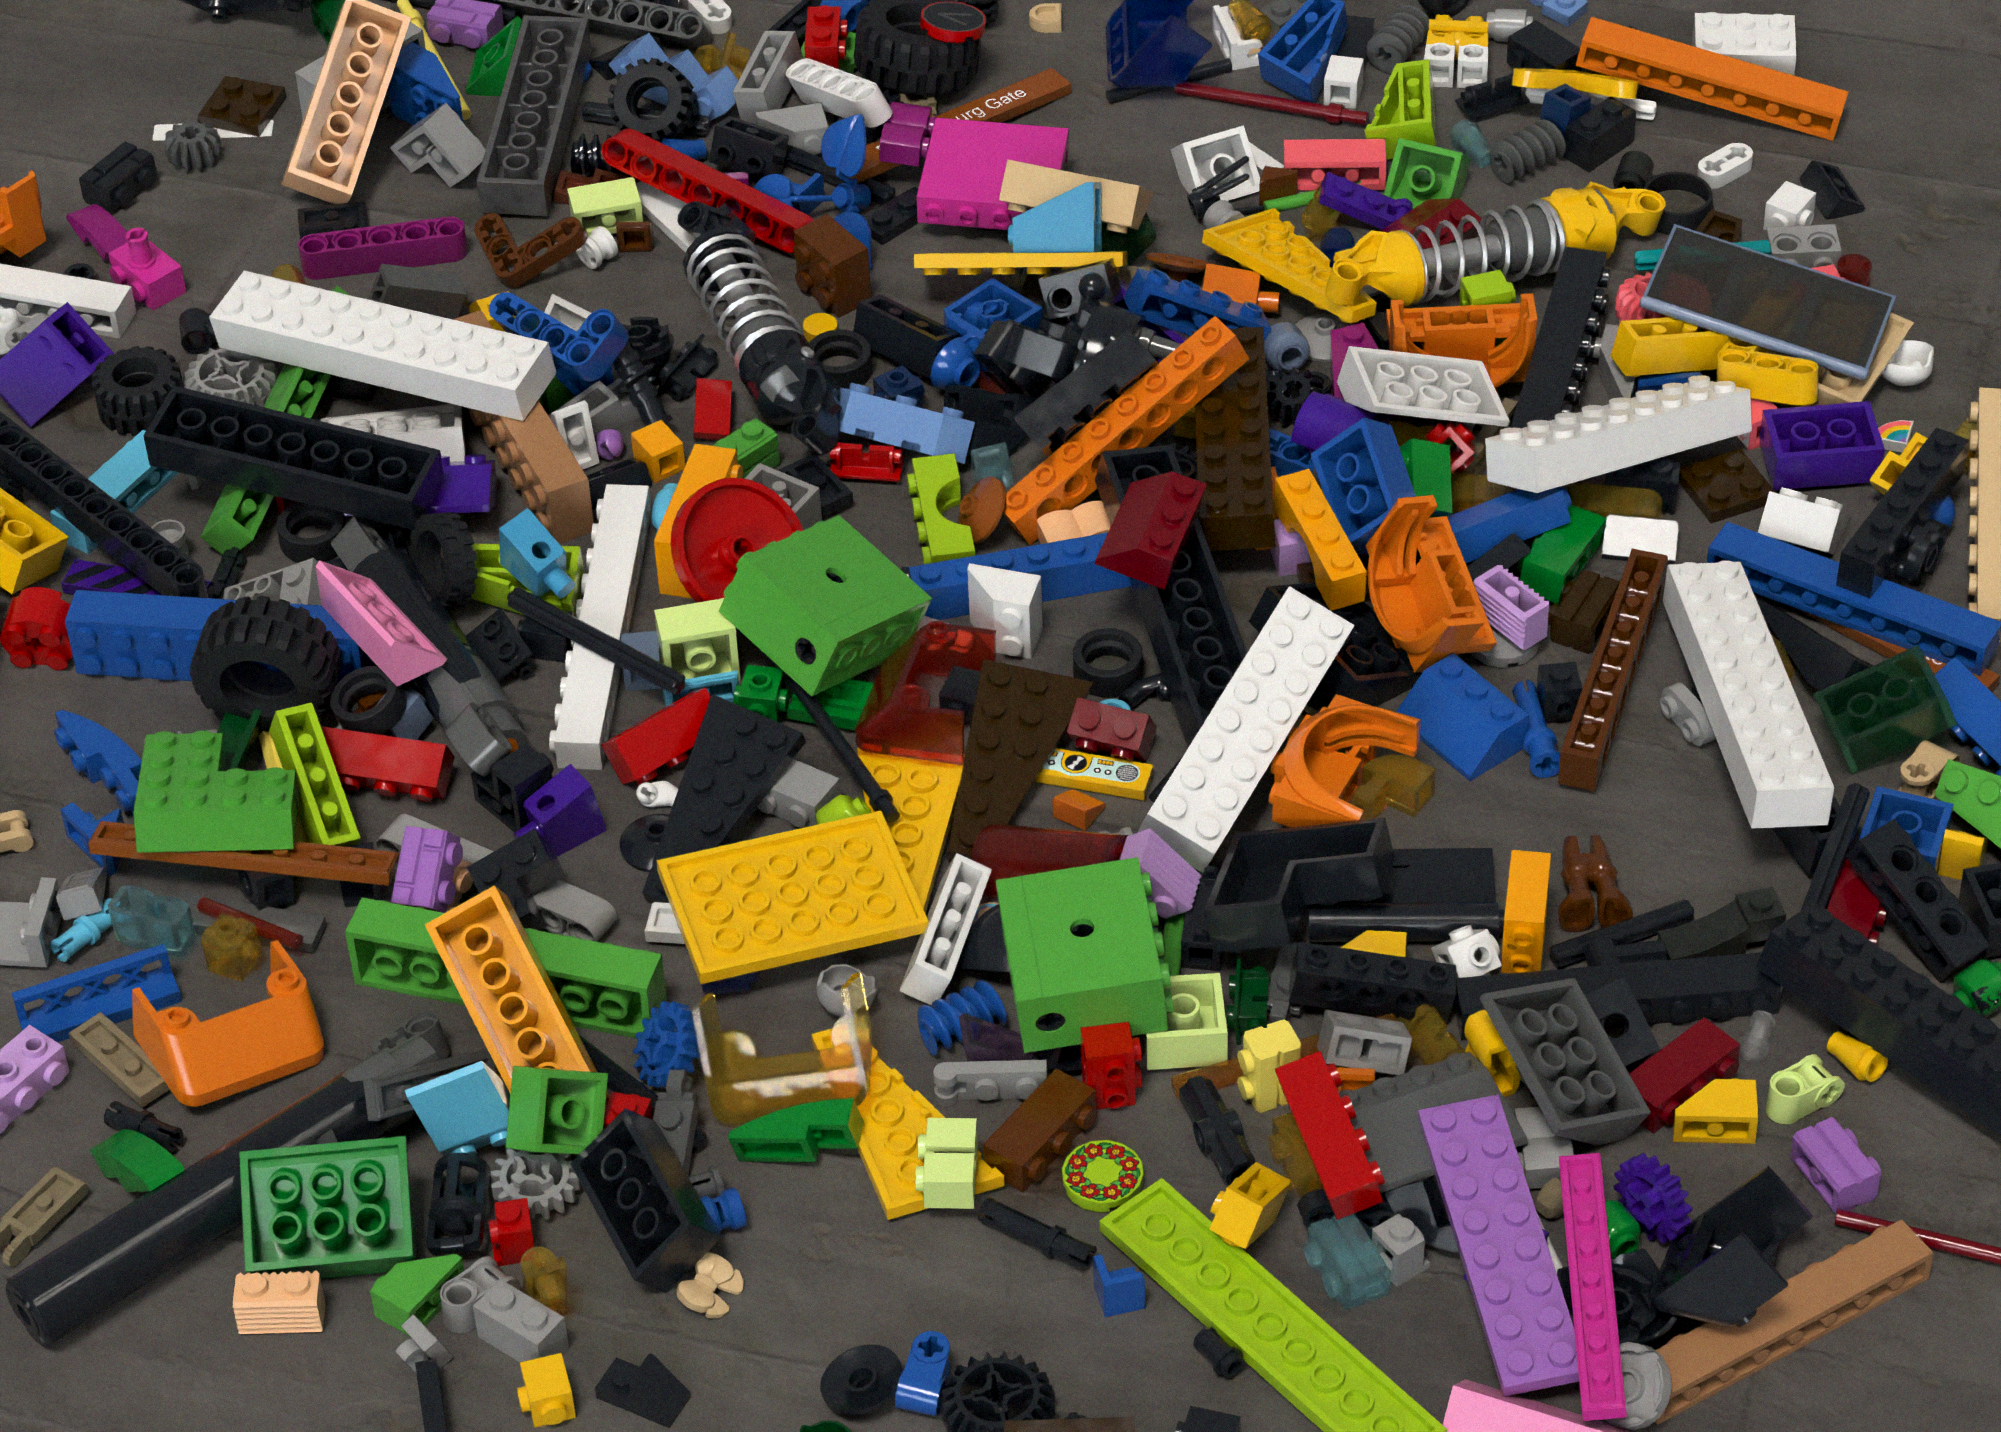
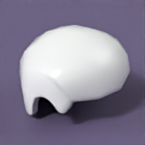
(1910, 364)

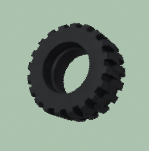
(904, 57)
(271, 635)

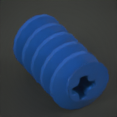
(942, 1018)

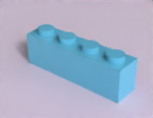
(127, 480)

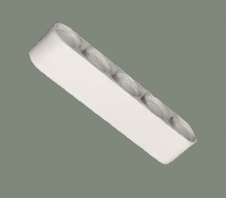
(839, 91)

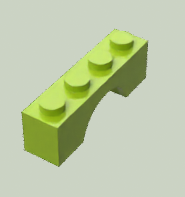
(937, 489)

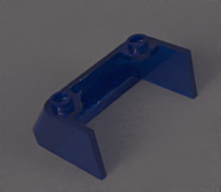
(1152, 44)

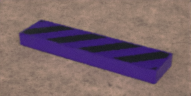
(105, 578)

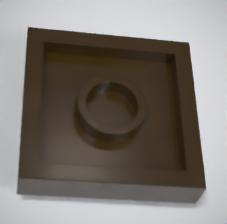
(242, 105)
(1725, 485)

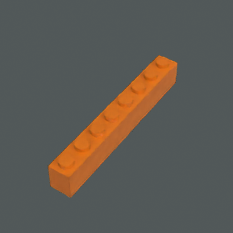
(1712, 78)

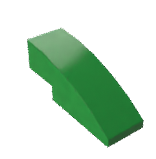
(799, 1132)
(135, 1161)

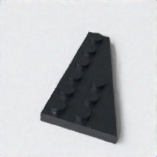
(724, 782)

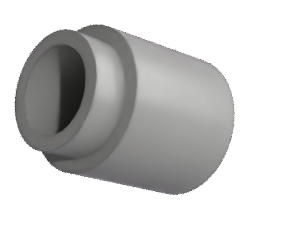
(1506, 22)

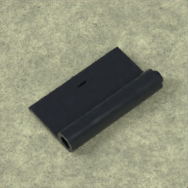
(1424, 896)

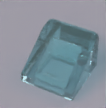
(992, 462)

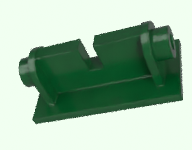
(1244, 989)

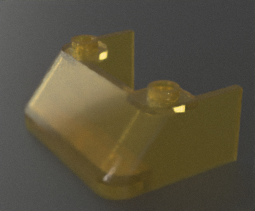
(750, 1086)

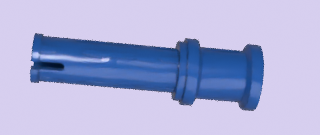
(1539, 739)

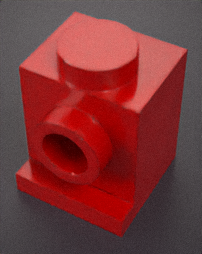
(511, 1231)

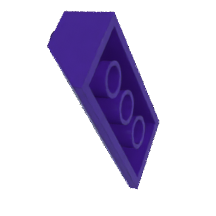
(466, 486)

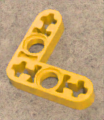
(1579, 80)

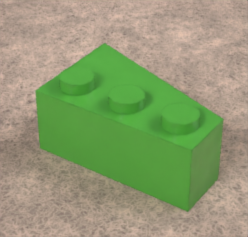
(1974, 796)

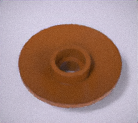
(1177, 266)
(983, 508)

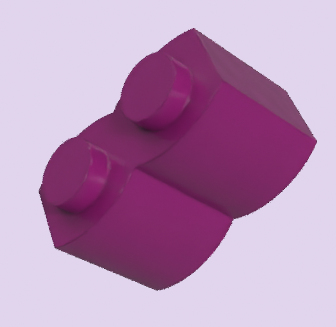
(906, 134)

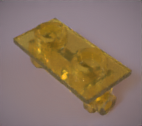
(1318, 217)
(1425, 1034)

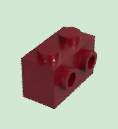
(1111, 730)

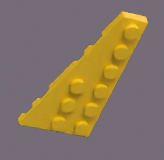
(926, 801)
(890, 1134)

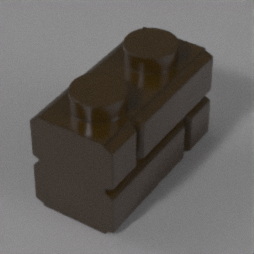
(1583, 611)

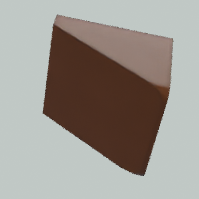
(1277, 183)
(634, 236)

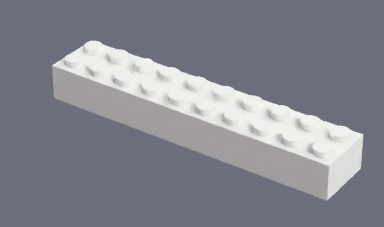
(384, 345)
(1747, 696)

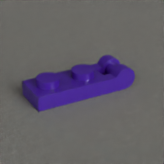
(1361, 202)

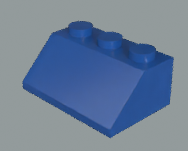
(1465, 717)

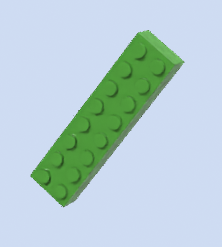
(597, 982)

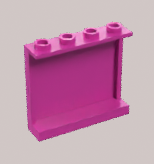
(968, 168)

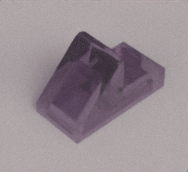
(990, 1041)

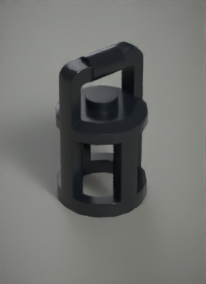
(458, 1207)

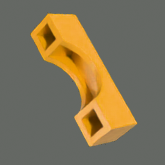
(1335, 562)

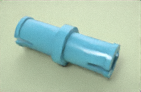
(83, 932)

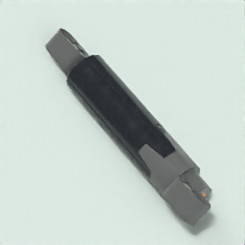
(461, 691)

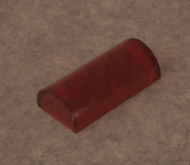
(1033, 850)

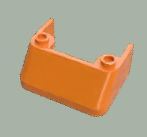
(238, 1047)

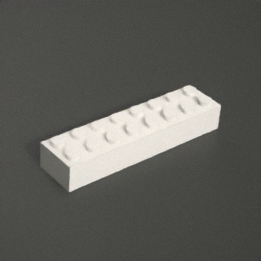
(1618, 434)
(1246, 728)

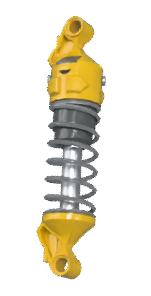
(1520, 242)

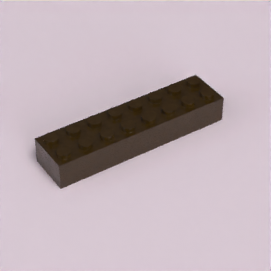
(1237, 455)

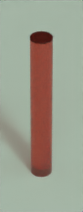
(263, 927)

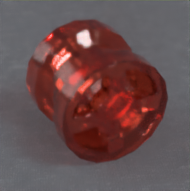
(1855, 268)

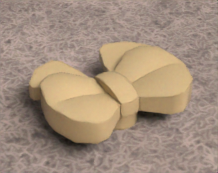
(711, 1273)

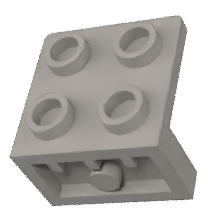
(30, 927)

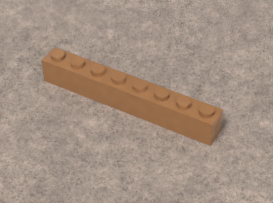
(1809, 1308)

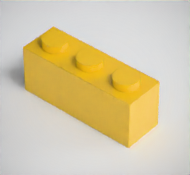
(1665, 347)

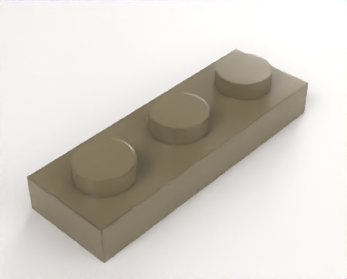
(119, 1058)

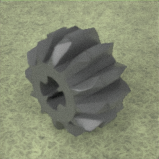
(192, 145)

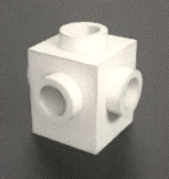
(1470, 950)

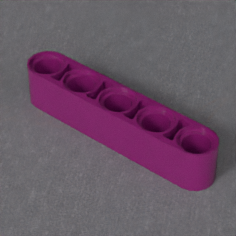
(397, 244)

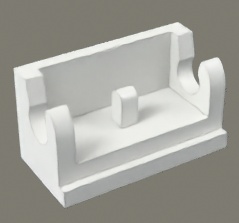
(1240, 51)

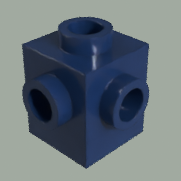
(899, 382)

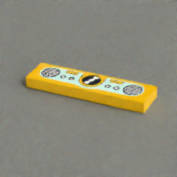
(1097, 774)

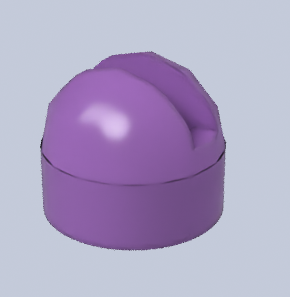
(609, 444)

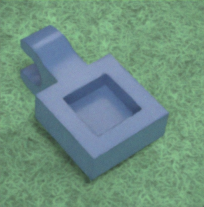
(1562, 11)

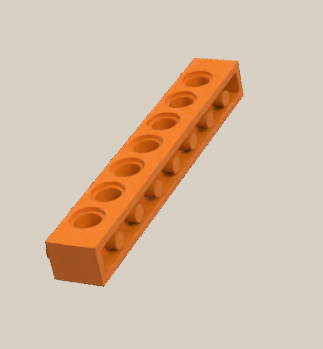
(1126, 423)

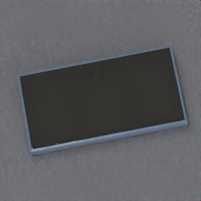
(1768, 302)

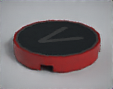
(952, 21)

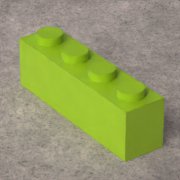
(319, 789)

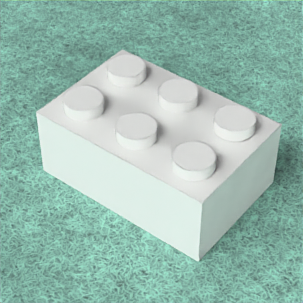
(1749, 37)

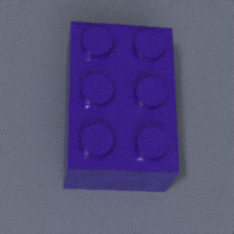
(1821, 445)

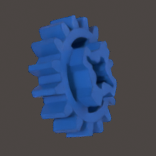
(666, 1043)

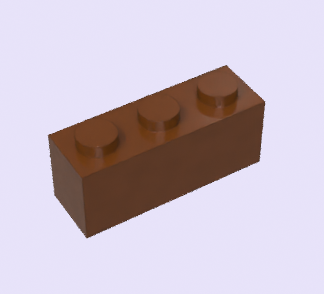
(1041, 1129)

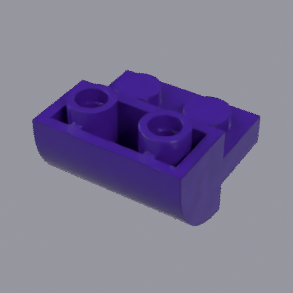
(1326, 417)

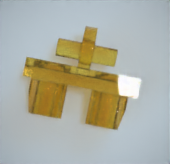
(731, 55)
(545, 1278)

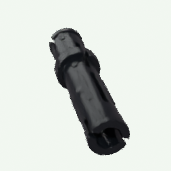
(1042, 1236)

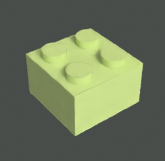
(697, 639)
(1196, 1028)

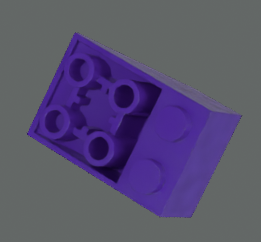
(50, 364)

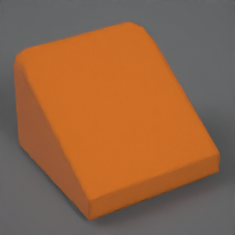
(1077, 808)

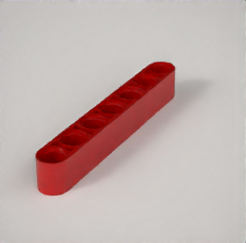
(694, 183)

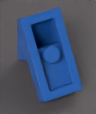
(80, 828)

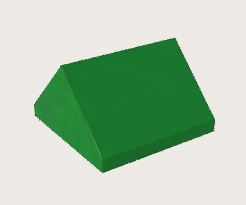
(493, 62)

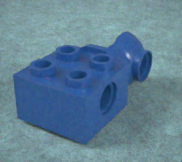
(972, 319)

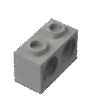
(1805, 245)
(1364, 1042)

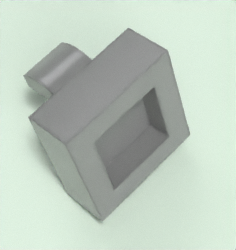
(421, 1345)

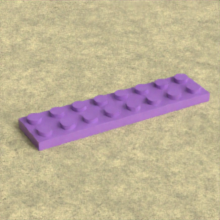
(1501, 1244)

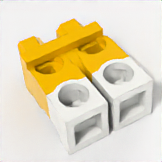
(1458, 41)

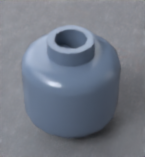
(1286, 347)

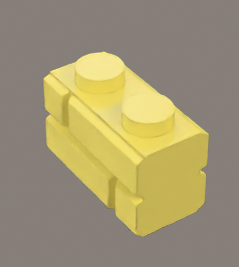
(1261, 1054)

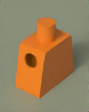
(1240, 286)

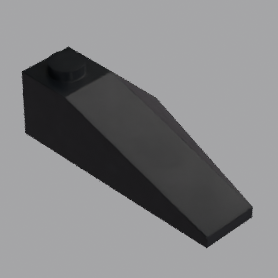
(1815, 656)

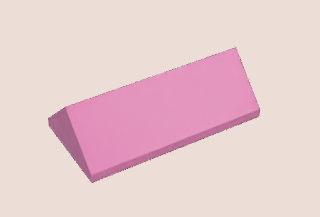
(376, 624)
(1485, 1409)

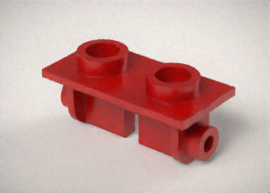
(880, 464)

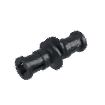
(638, 384)

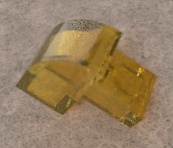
(1396, 783)

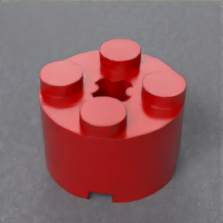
(37, 629)

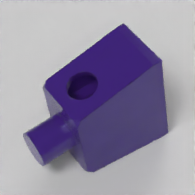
(564, 811)

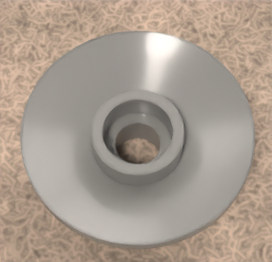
(1317, 332)

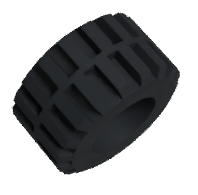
(639, 80)
(133, 387)

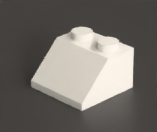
(1208, 156)
(1008, 604)

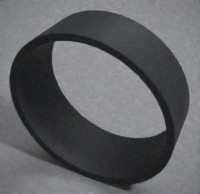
(1684, 182)

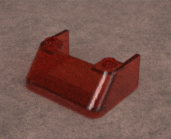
(898, 711)

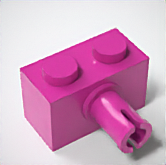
(147, 270)

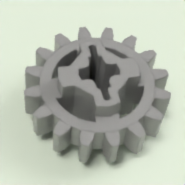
(537, 1179)

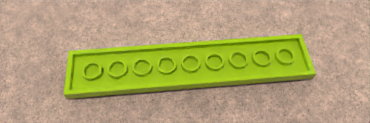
(1260, 1316)

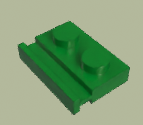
(841, 702)

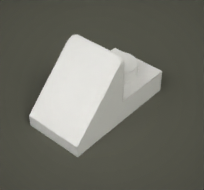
(577, 432)

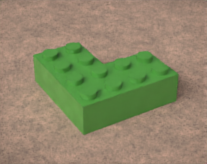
(196, 805)

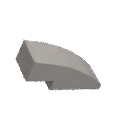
(606, 406)

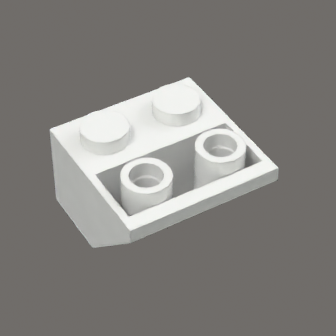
(1804, 523)

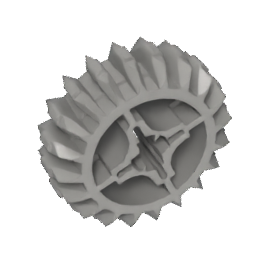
(232, 376)

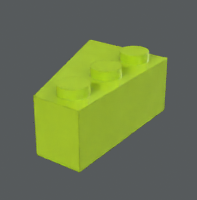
(1406, 107)
(495, 582)

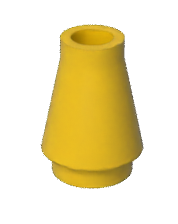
(1857, 1056)

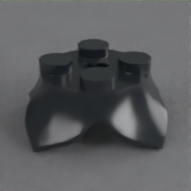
(1633, 1279)

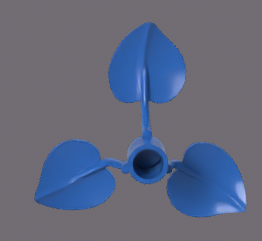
(845, 149)

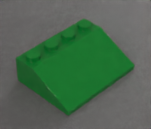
(328, 1208)

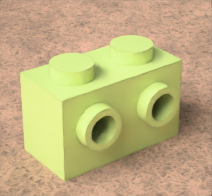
(606, 204)

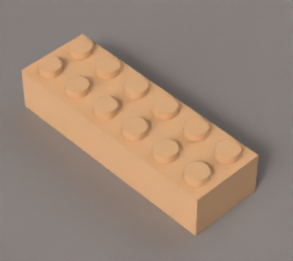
(346, 101)

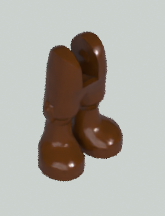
(1579, 870)

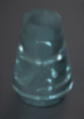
(1469, 139)

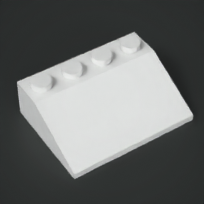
(1420, 386)
(429, 426)

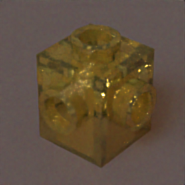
(231, 946)

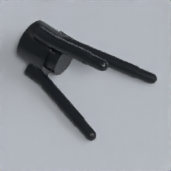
(1206, 195)

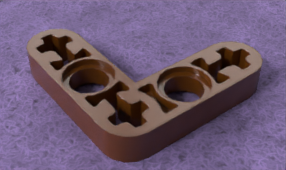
(523, 257)

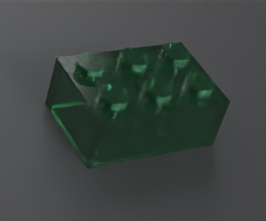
(1885, 709)

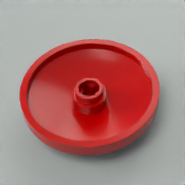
(721, 526)

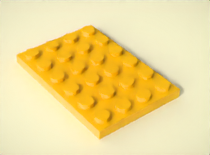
(791, 897)

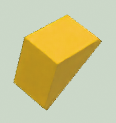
(1961, 851)

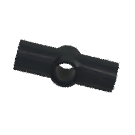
(1216, 1128)

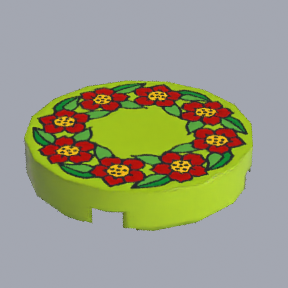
(1102, 1175)

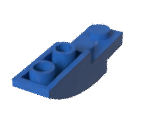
(100, 756)

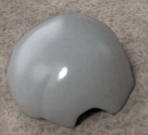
(833, 979)

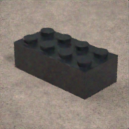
(645, 1201)

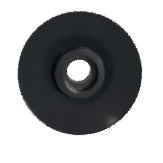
(642, 840)
(861, 1379)

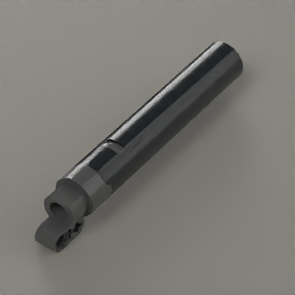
(206, 1198)

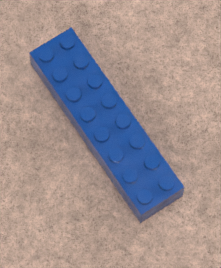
(160, 634)

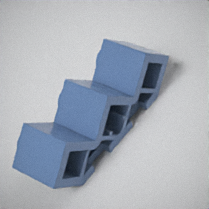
(712, 90)
(903, 423)

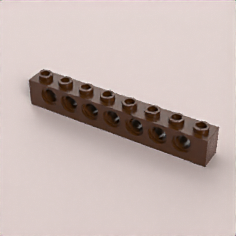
(1612, 670)

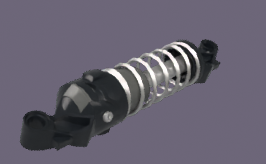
(767, 341)

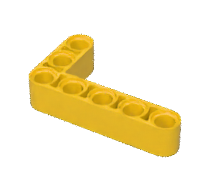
(1768, 375)

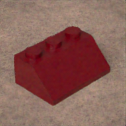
(1430, 214)
(1152, 527)

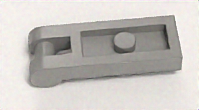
(987, 1080)

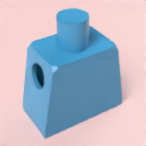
(534, 556)

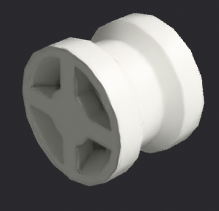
(598, 246)

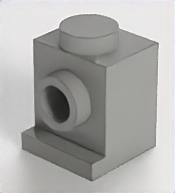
(1405, 1243)

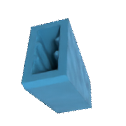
(1061, 224)

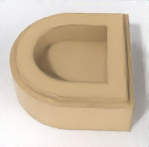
(1046, 18)

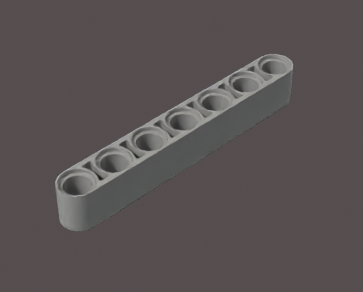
(562, 905)

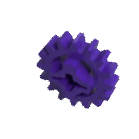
(1653, 1197)

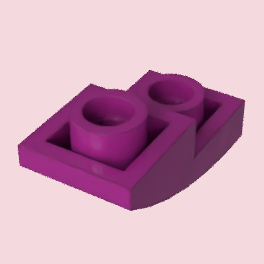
(99, 228)

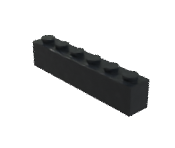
(1908, 502)

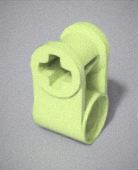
(1801, 1090)

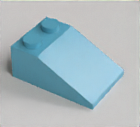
(463, 1109)

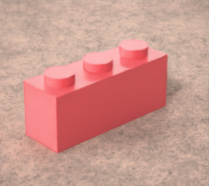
(1347, 158)

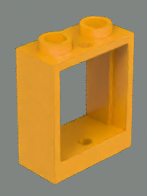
(1525, 911)

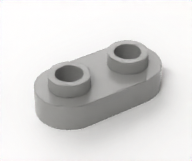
(1687, 712)

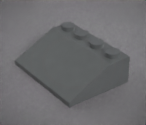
(1567, 1061)
(1390, 1113)

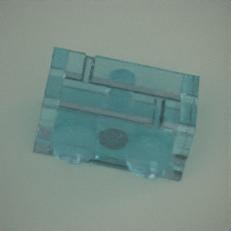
(1347, 1260)

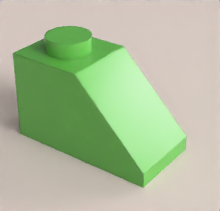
(413, 1289)

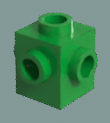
(763, 691)

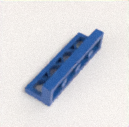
(63, 1013)

